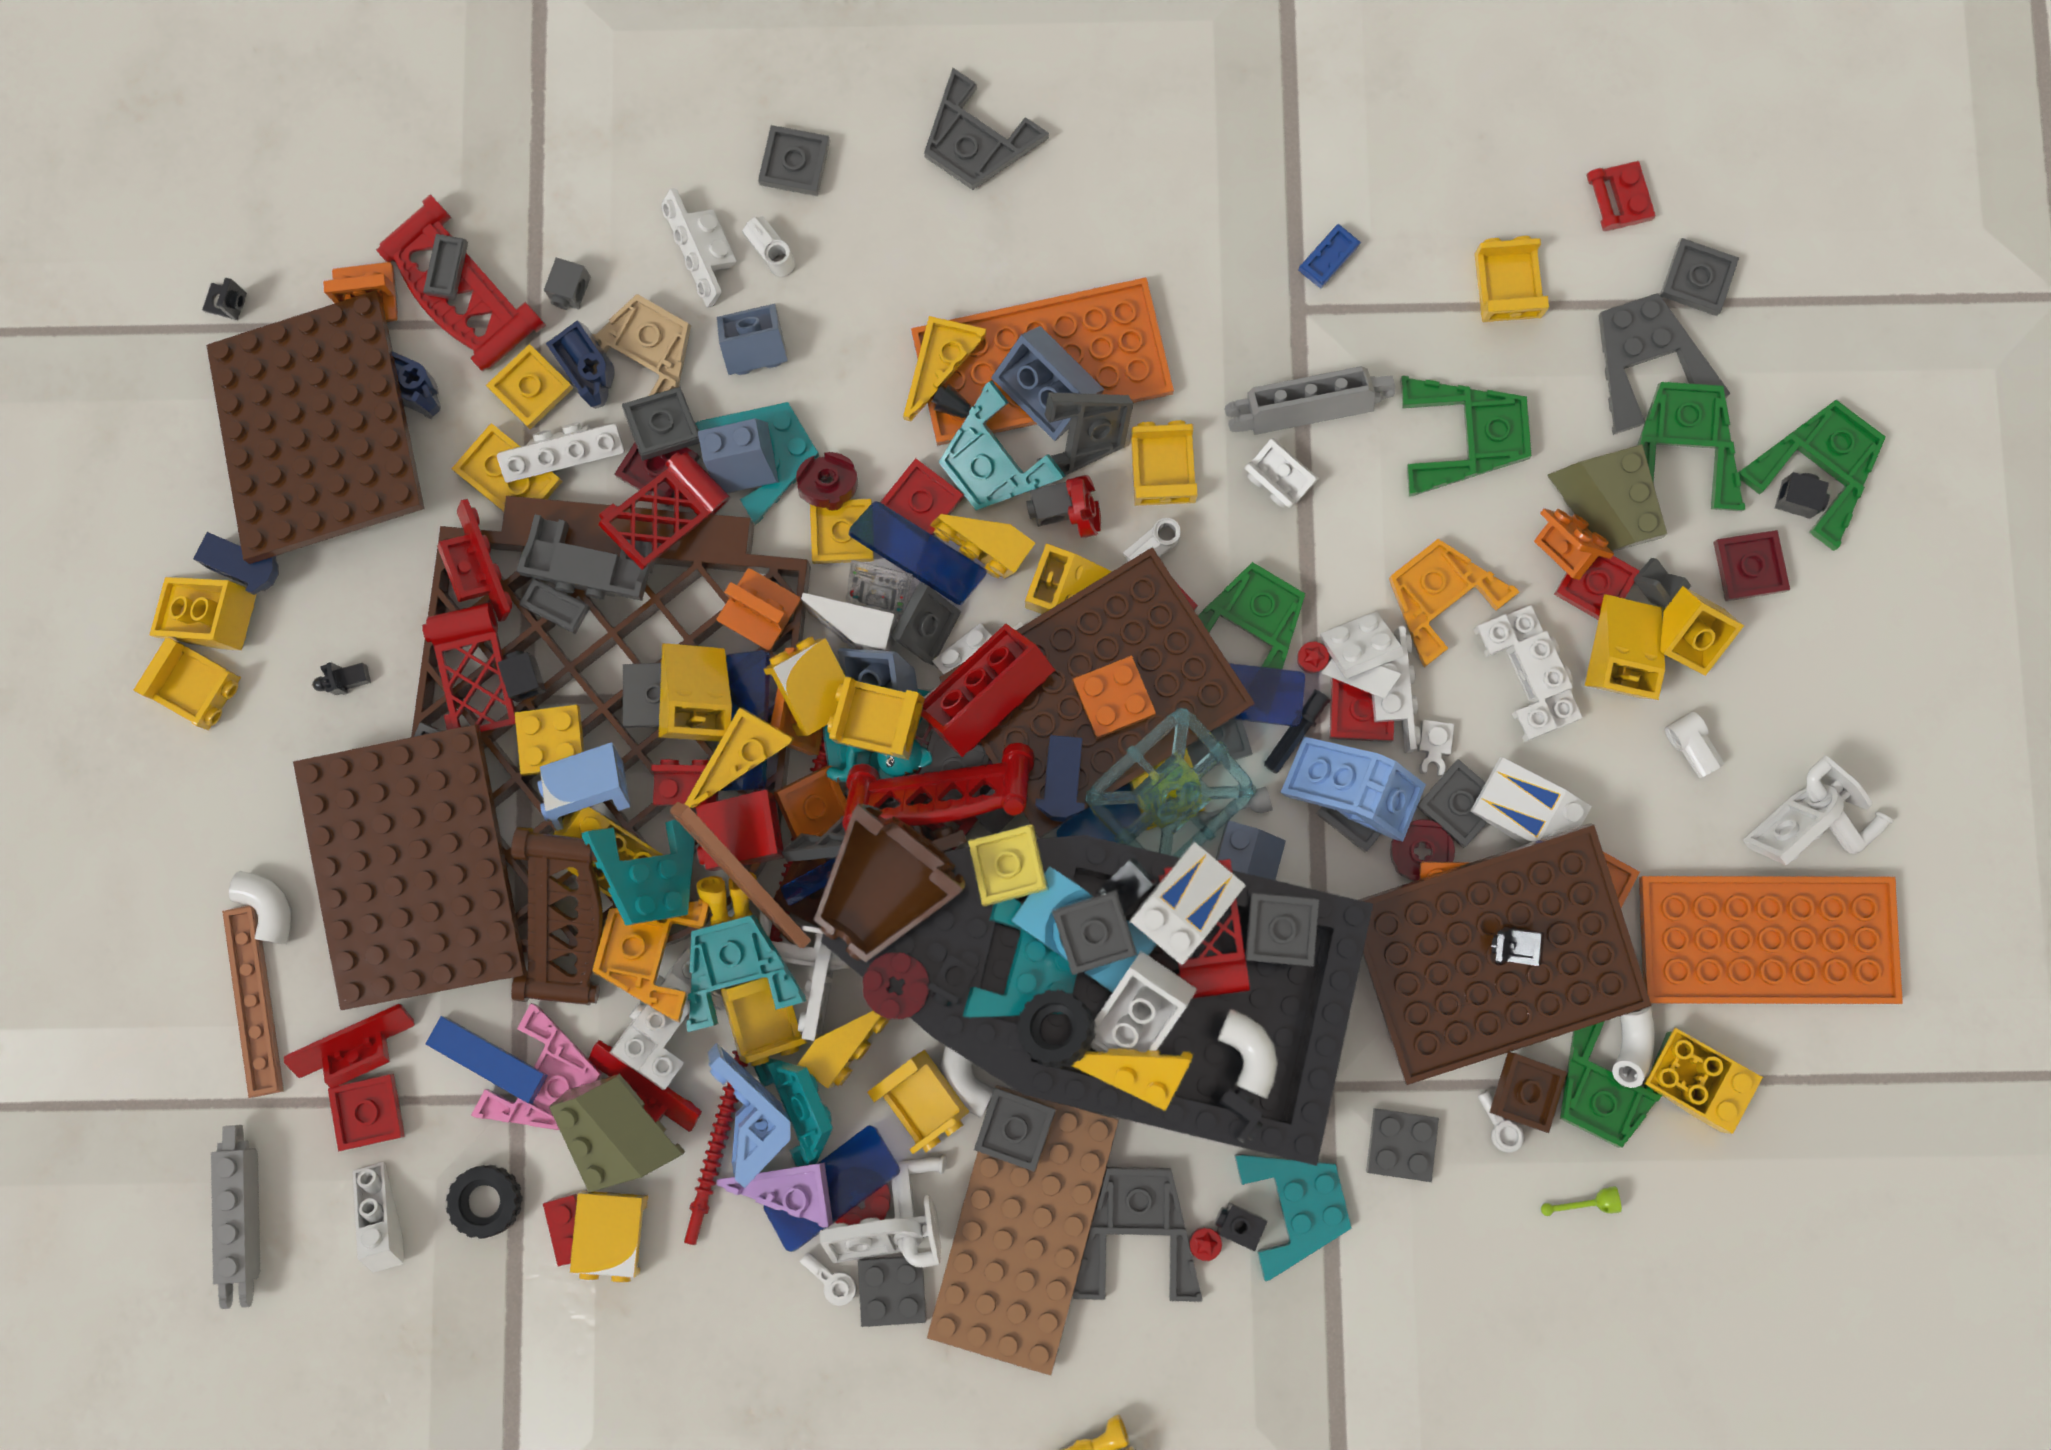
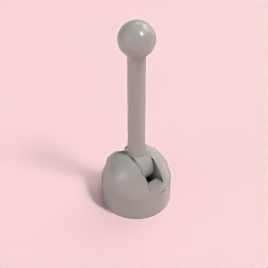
(1259, 803)

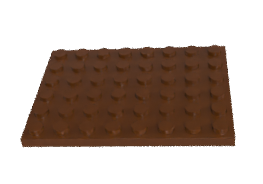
(314, 427)
(1119, 616)
(410, 867)
(1437, 968)

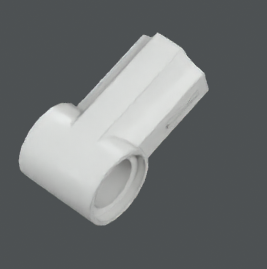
(769, 246)
(1152, 539)
(1691, 738)

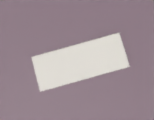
(1375, 681)

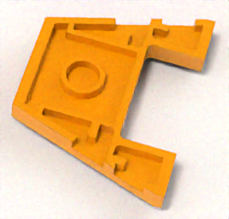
(1433, 584)
(634, 953)

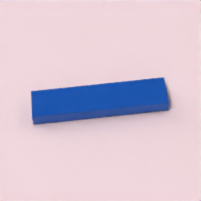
(486, 1059)

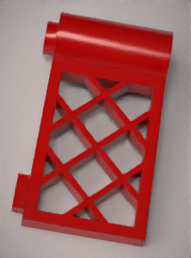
(689, 483)
(463, 629)
(1220, 972)

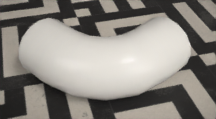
(269, 903)
(1636, 1048)
(1256, 1049)
(961, 1078)

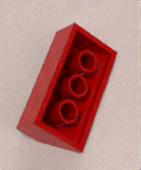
(985, 689)

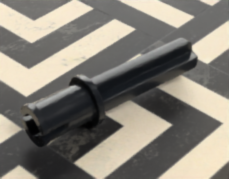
(1292, 737)

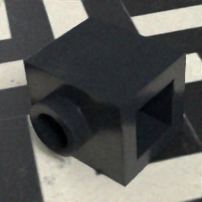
(1803, 495)
(521, 676)
(1240, 1226)

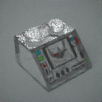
(879, 588)

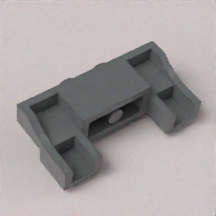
(581, 568)

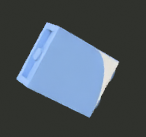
(582, 782)

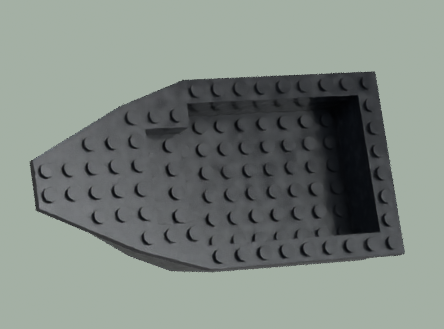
(1297, 1006)

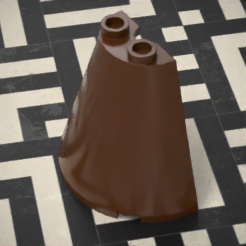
(883, 883)

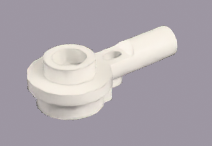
(1506, 1134)
(838, 1287)

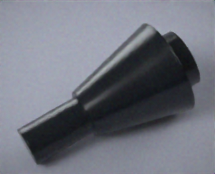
(951, 402)

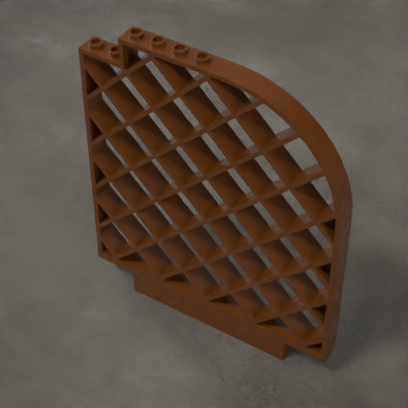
(715, 543)

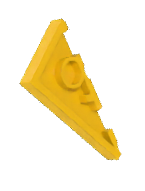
(942, 352)
(741, 749)
(1138, 1073)

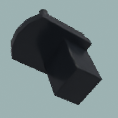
(340, 679)

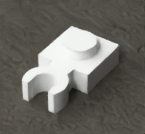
(1435, 742)

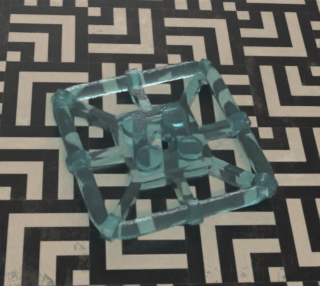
(1172, 774)

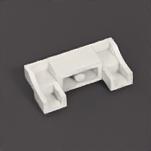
(1538, 669)
(650, 1030)

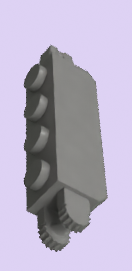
(1309, 400)
(235, 1217)

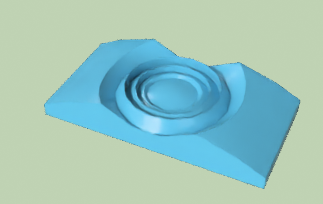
(1037, 919)

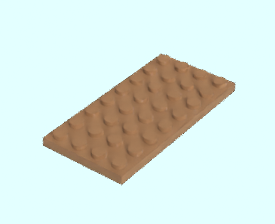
(1024, 1244)

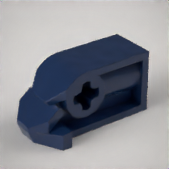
(577, 353)
(417, 386)
(227, 559)
(1062, 779)

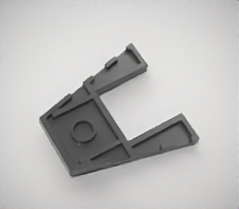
(1640, 334)
(1138, 1204)

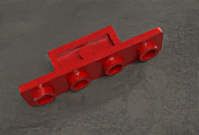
(471, 566)
(352, 1049)
(657, 1101)

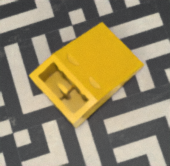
(992, 543)
(1060, 577)
(1627, 649)
(694, 693)
(628, 845)
(833, 1053)
(1703, 1082)

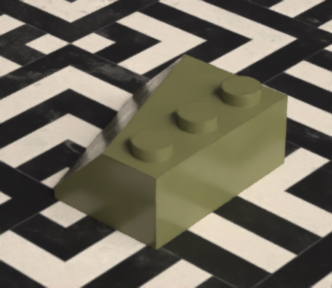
(1614, 497)
(611, 1133)

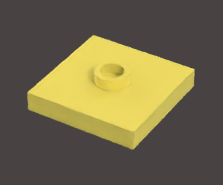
(1008, 865)

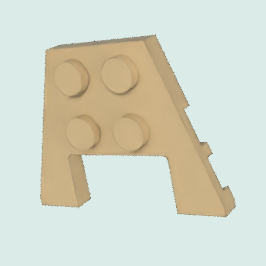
(649, 338)

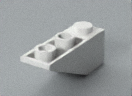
(376, 1219)

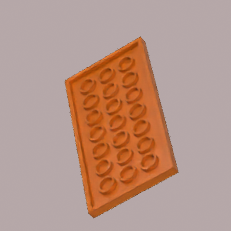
(1103, 329)
(1770, 940)

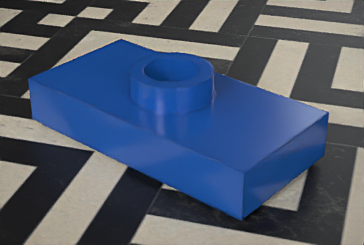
(1329, 256)

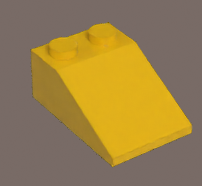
(203, 612)

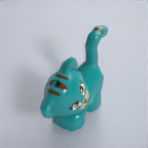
(889, 765)

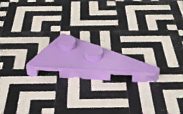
(797, 1190)

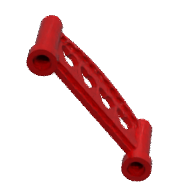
(506, 325)
(1005, 778)

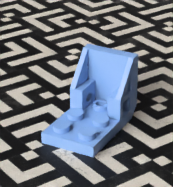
(1356, 784)
(754, 1140)

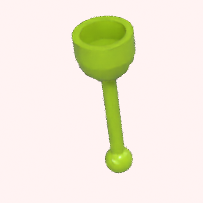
(1606, 1200)

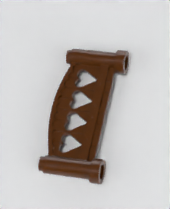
(544, 978)

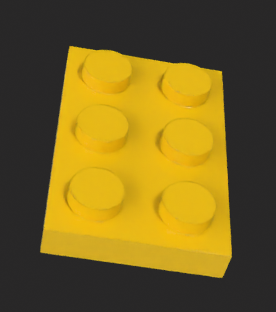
(482, 471)

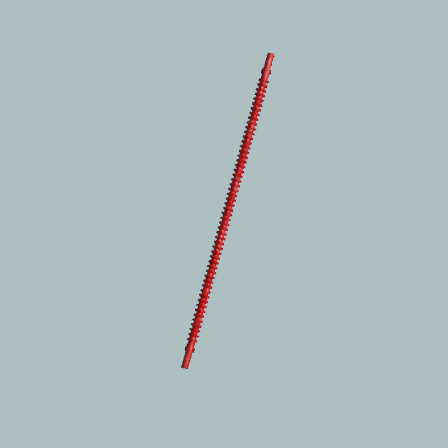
(700, 1204)

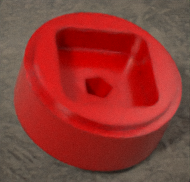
(1312, 657)
(1205, 1244)

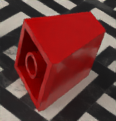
(745, 826)

